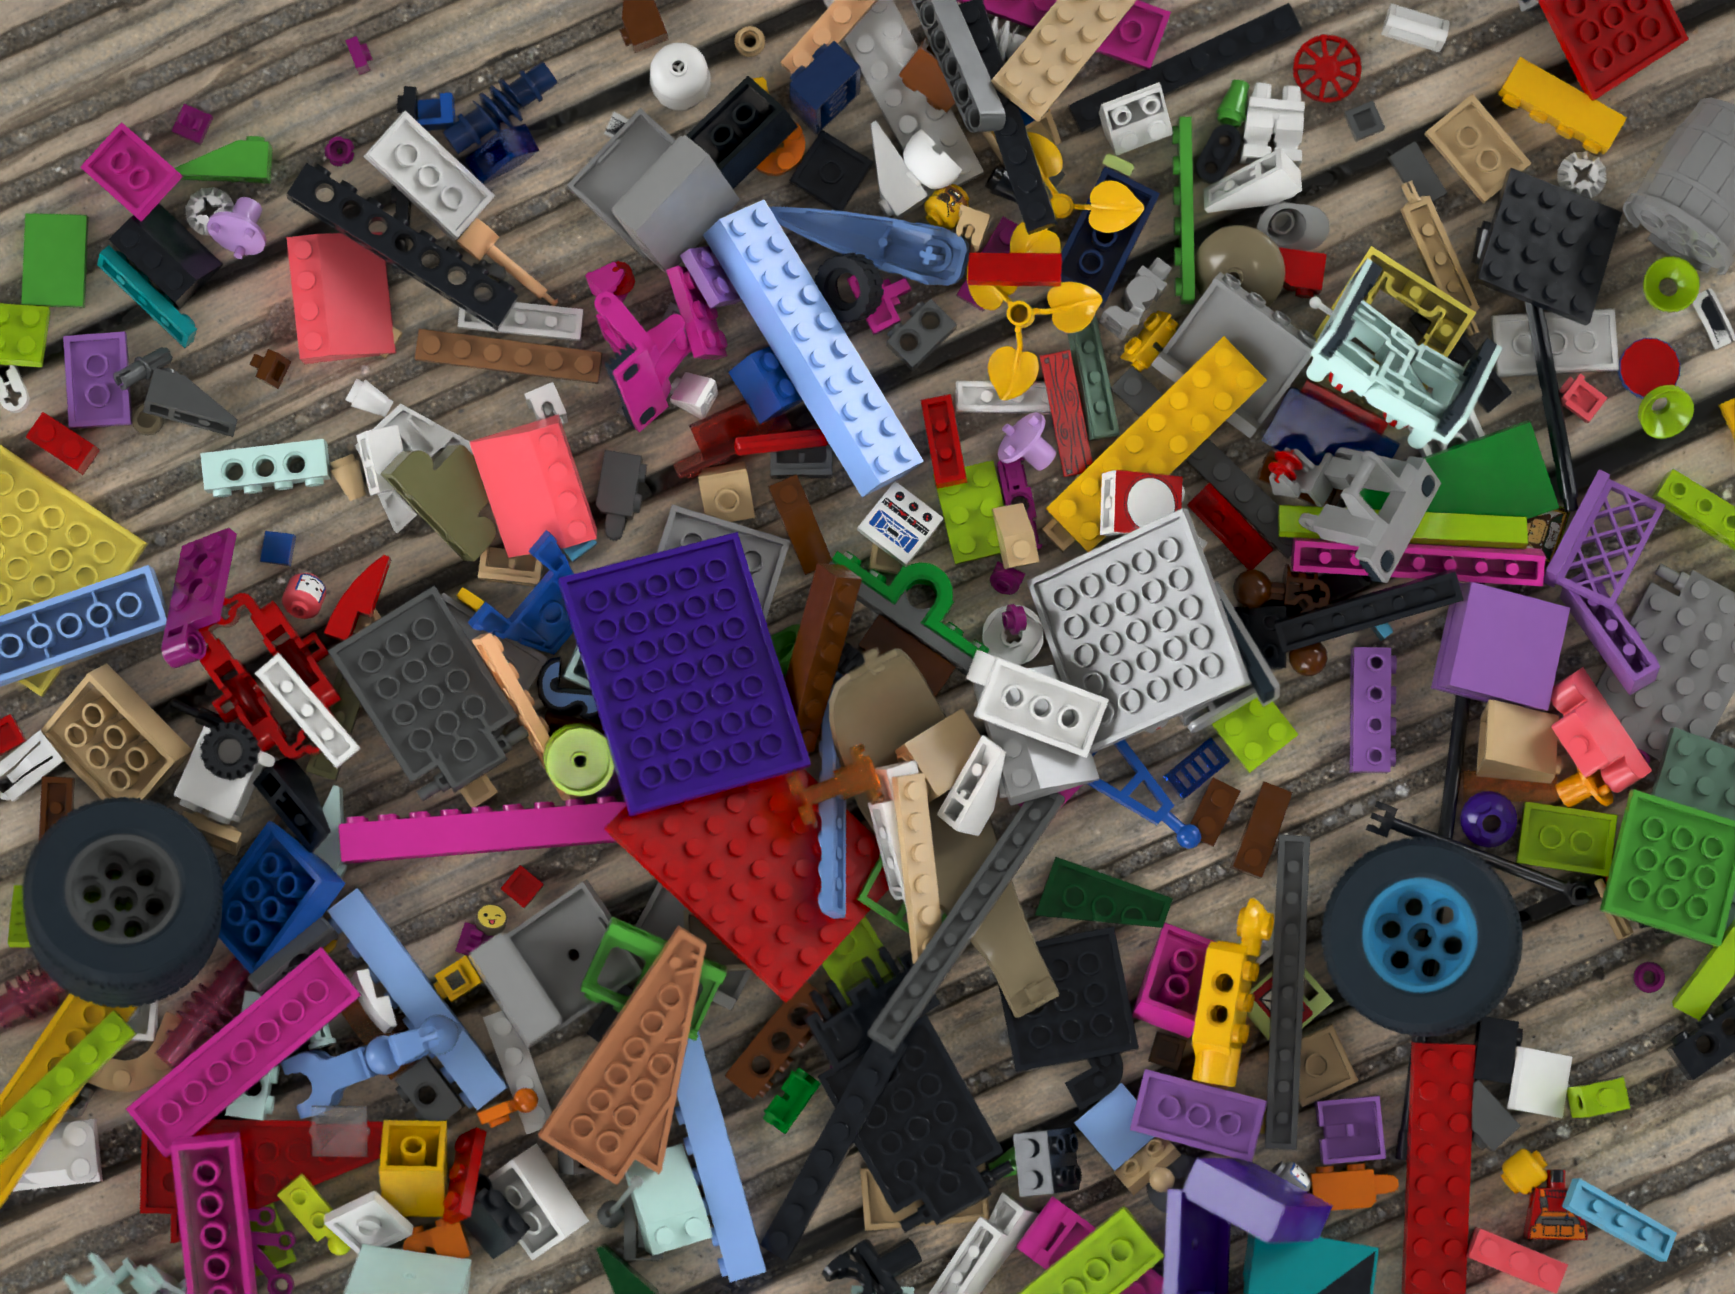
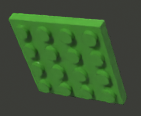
(1673, 868)

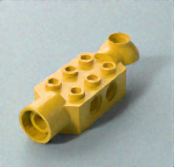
(1218, 1042)

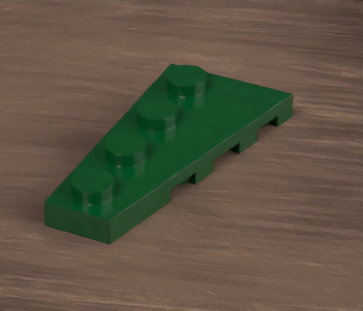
(1094, 896)

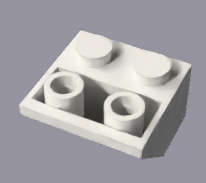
(1135, 119)

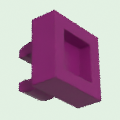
(192, 124)
(471, 939)

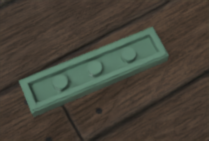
(1093, 383)

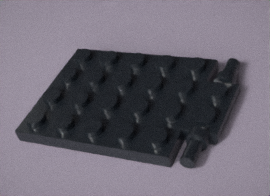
(924, 1132)

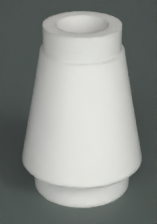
(368, 398)

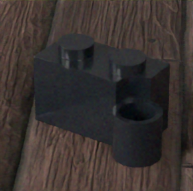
(494, 1219)

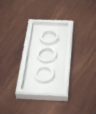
(429, 176)
(1573, 345)

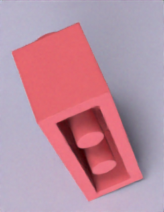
(1516, 1260)

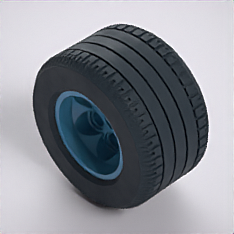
(1378, 893)

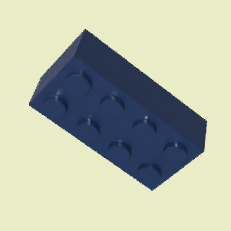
(824, 86)
(1100, 257)

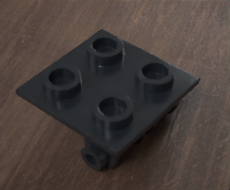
(1262, 630)

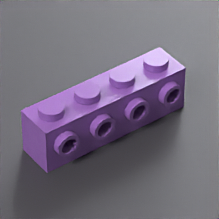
(1613, 638)
(1371, 710)

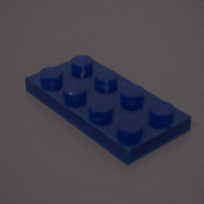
(1321, 429)

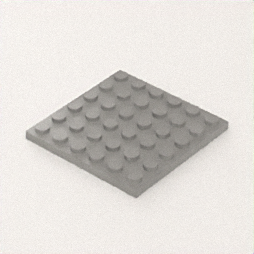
(1140, 627)

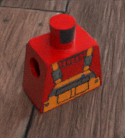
(1546, 1215)

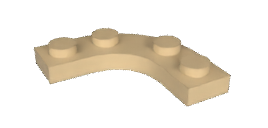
(140, 1072)

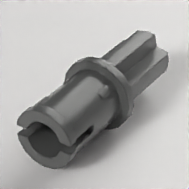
(142, 368)

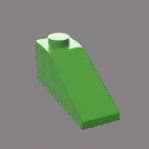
(237, 162)

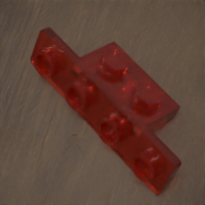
(717, 435)

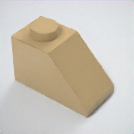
(1015, 536)

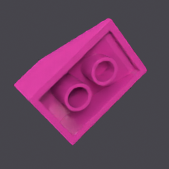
(1173, 981)

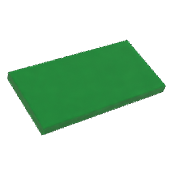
(1488, 476)

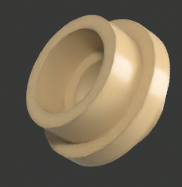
(749, 32)

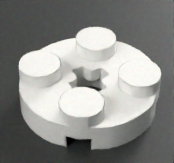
(1017, 653)

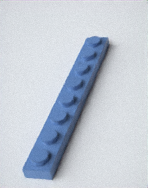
(833, 834)

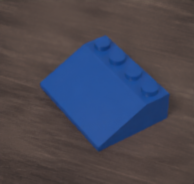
(274, 896)

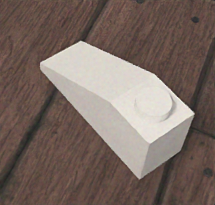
(1255, 185)
(896, 189)
(694, 394)
(975, 790)

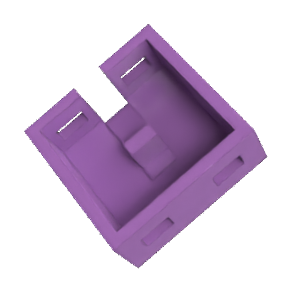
(1350, 1129)

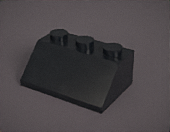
(742, 130)
(166, 254)

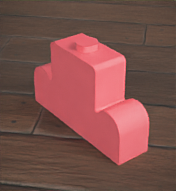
(1595, 734)

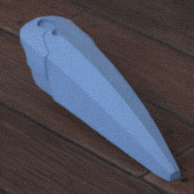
(894, 245)

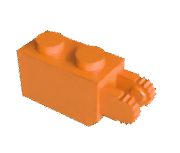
(1350, 1187)

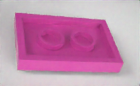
(131, 171)
(700, 320)

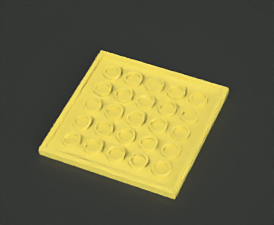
(53, 544)

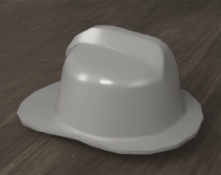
(1294, 225)

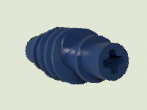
(500, 107)

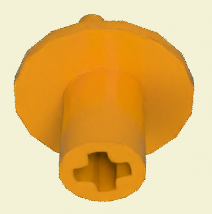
(1578, 788)

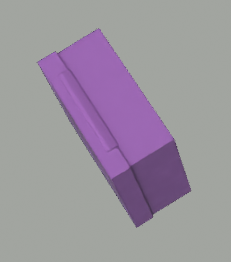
(1501, 647)

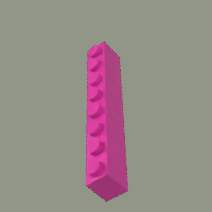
(1422, 560)

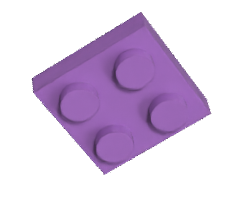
(710, 277)

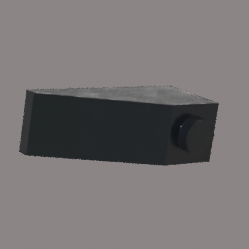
(295, 801)

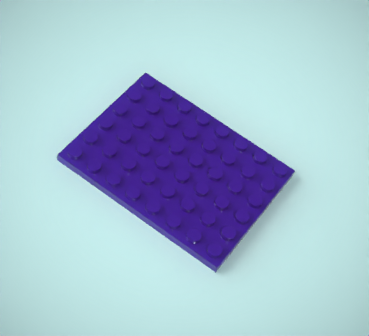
(683, 673)

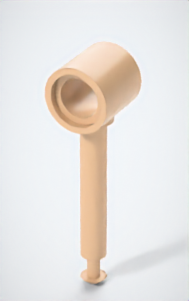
(480, 241)

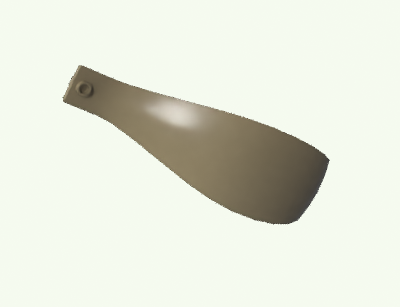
(884, 708)

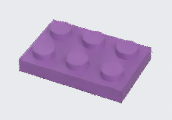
(90, 384)

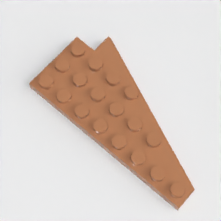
(629, 1085)

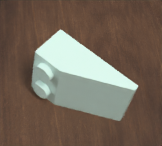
(669, 1204)

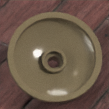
(1245, 252)

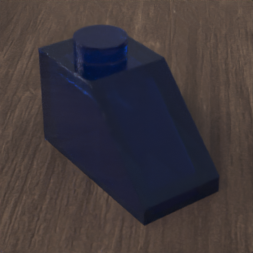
(502, 153)

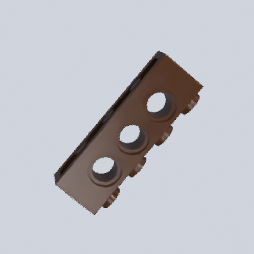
(742, 1072)

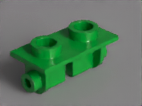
(785, 1109)

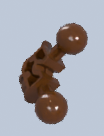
(1254, 590)

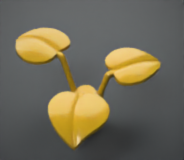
(1111, 204)
(1072, 310)

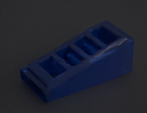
(1175, 782)

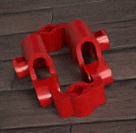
(244, 693)

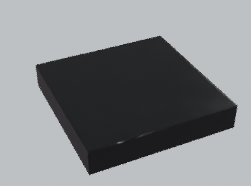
(831, 171)

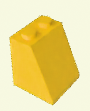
(414, 1166)

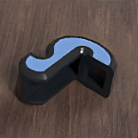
(563, 699)

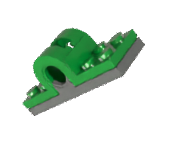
(921, 624)

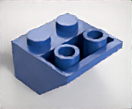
(765, 385)

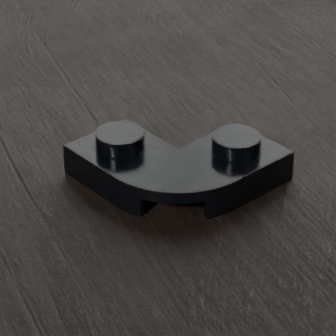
(1097, 1081)

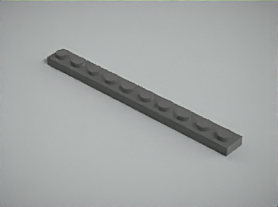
(964, 920)
(1287, 992)

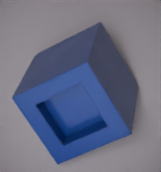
(437, 113)

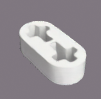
(16, 382)

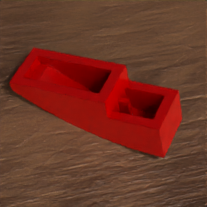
(358, 600)

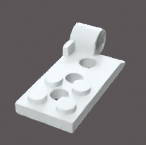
(1001, 676)

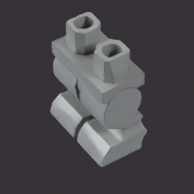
(1136, 299)

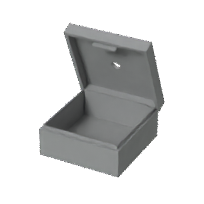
(654, 190)
(532, 966)

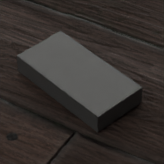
(1413, 165)

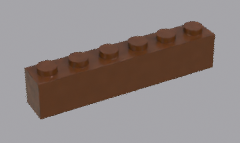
(820, 645)

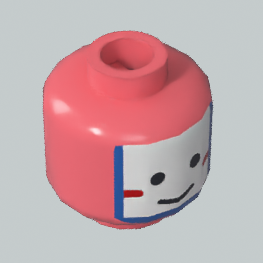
(304, 595)

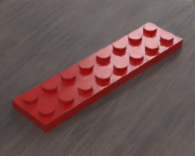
(1438, 1168)

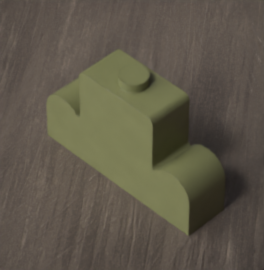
(446, 495)

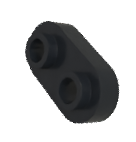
(1217, 154)

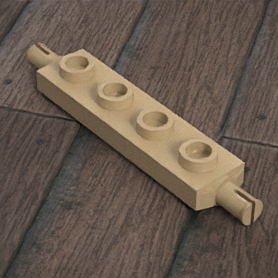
(1437, 250)

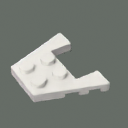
(416, 434)

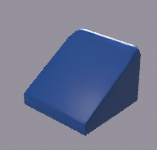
(278, 548)

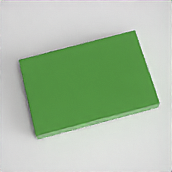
(55, 260)

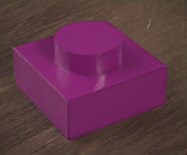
(360, 54)

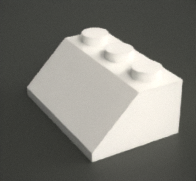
(540, 1199)

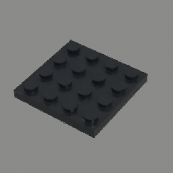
(1548, 246)
(1087, 1017)

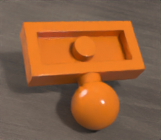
(524, 1100)

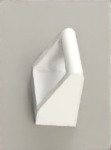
(1415, 28)

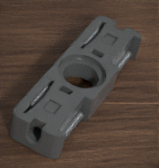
(293, 954)

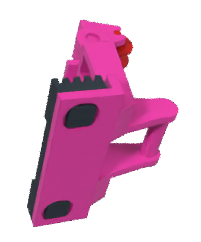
(642, 357)

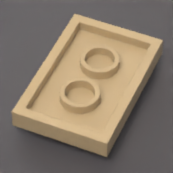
(1476, 147)

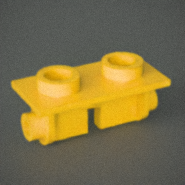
(1140, 349)

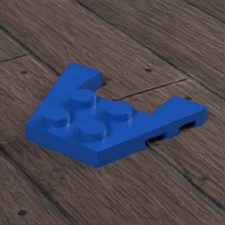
(542, 616)

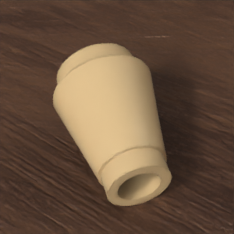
(349, 476)

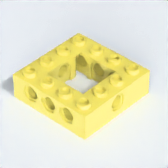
(1447, 314)

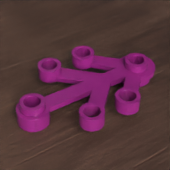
(270, 1239)

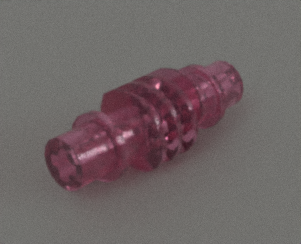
(28, 997)
(203, 1013)

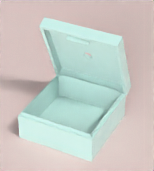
(407, 1272)

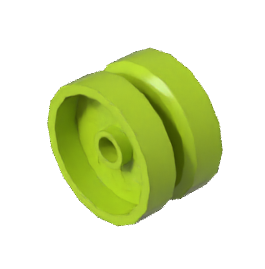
(560, 755)

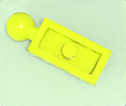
(310, 1210)

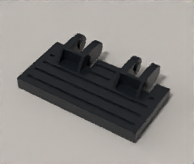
(845, 1028)

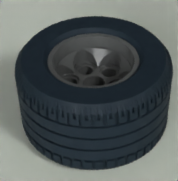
(139, 842)

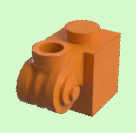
(444, 1238)

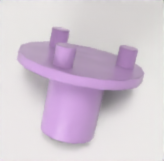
(239, 228)
(1026, 441)

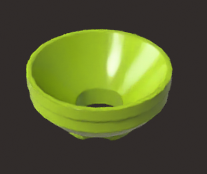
(1684, 277)
(1671, 418)

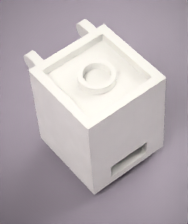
(220, 796)

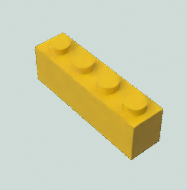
(1561, 106)

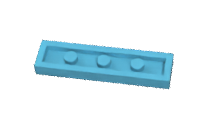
(1619, 1219)

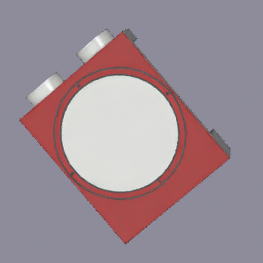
(1137, 500)

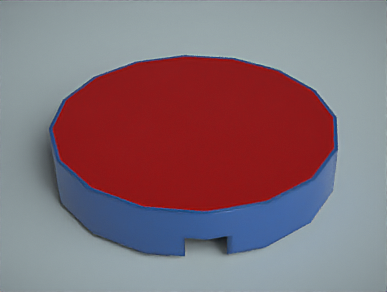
(1648, 365)

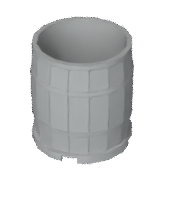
(1691, 190)

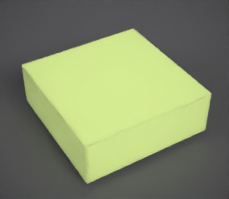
(1118, 164)

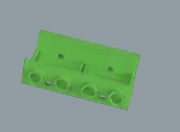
(648, 947)

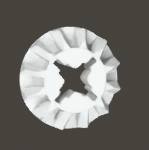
(1579, 160)
(197, 205)

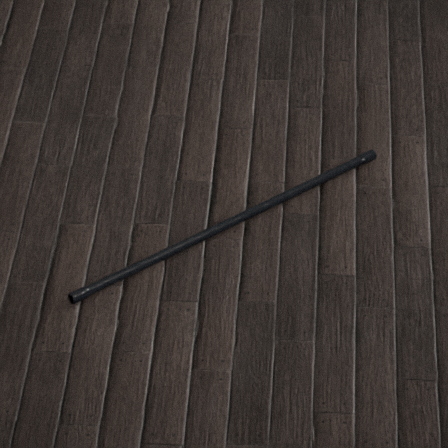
(1446, 828)

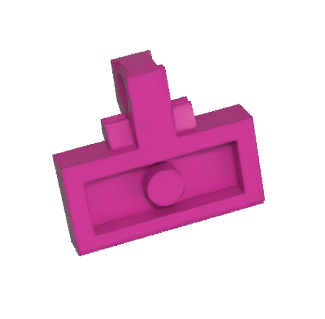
(886, 314)

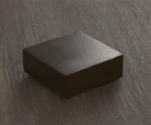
(1167, 1050)

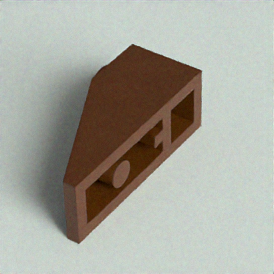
(642, 24)
(800, 523)
(1261, 830)

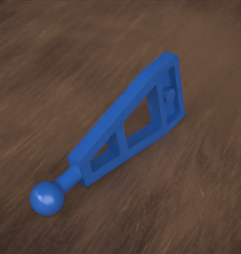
(1187, 835)

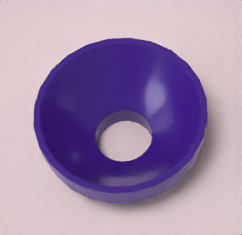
(1481, 806)

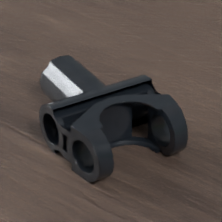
(873, 1268)

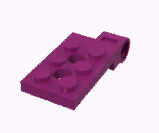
(197, 596)

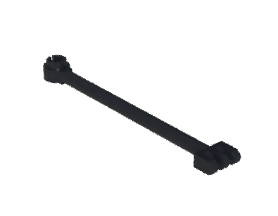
(1390, 822)

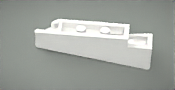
(886, 828)
(986, 1248)

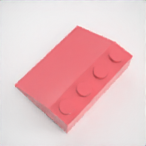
(339, 299)
(534, 486)

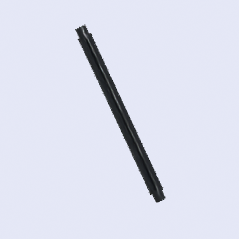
(1553, 407)

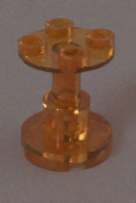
(846, 781)

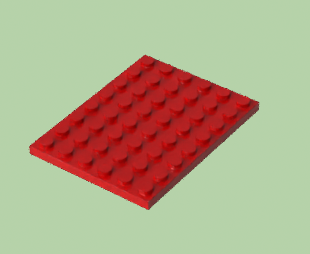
(754, 874)

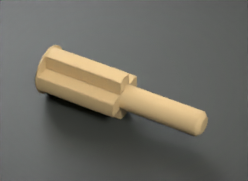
(1618, 924)

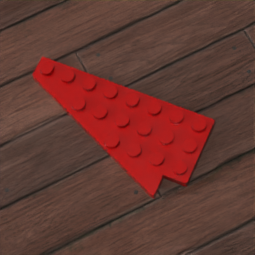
(272, 1157)

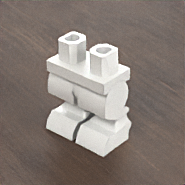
(1275, 117)

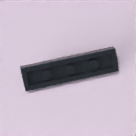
(1494, 389)

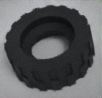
(869, 283)

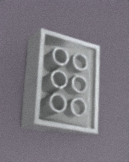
(1032, 766)

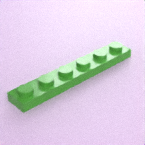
(1184, 224)

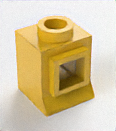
(457, 979)

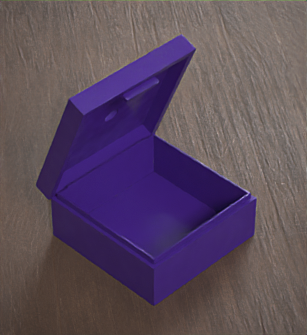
(1227, 1193)

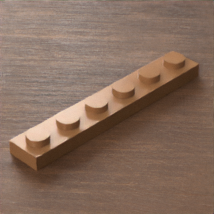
(508, 356)

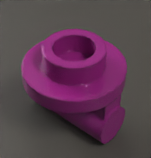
(1006, 580)

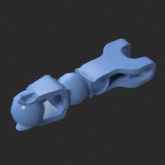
(381, 1056)

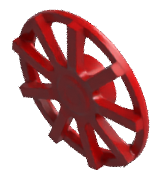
(1327, 68)

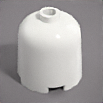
(681, 88)

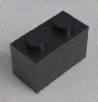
(1496, 1048)

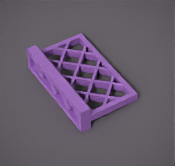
(1577, 536)

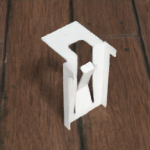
(38, 755)

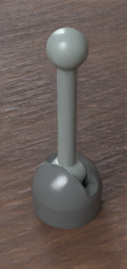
(615, 1207)

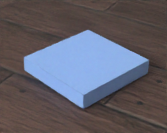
(1109, 1125)

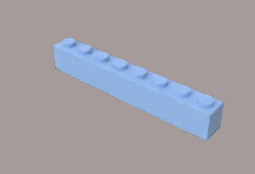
(414, 994)
(716, 1167)

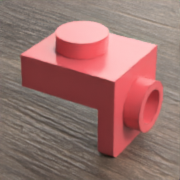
(1581, 398)

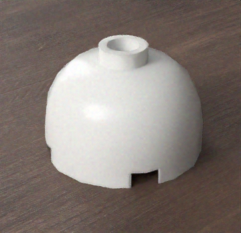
(929, 162)

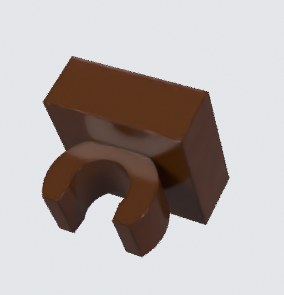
(271, 368)

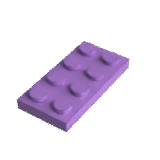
(1198, 1115)

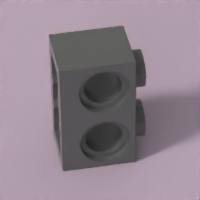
(926, 338)

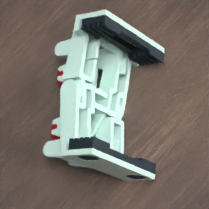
(1397, 381)

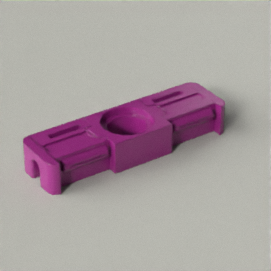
(1014, 485)

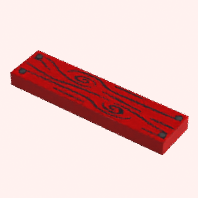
(1066, 412)

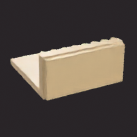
(726, 492)

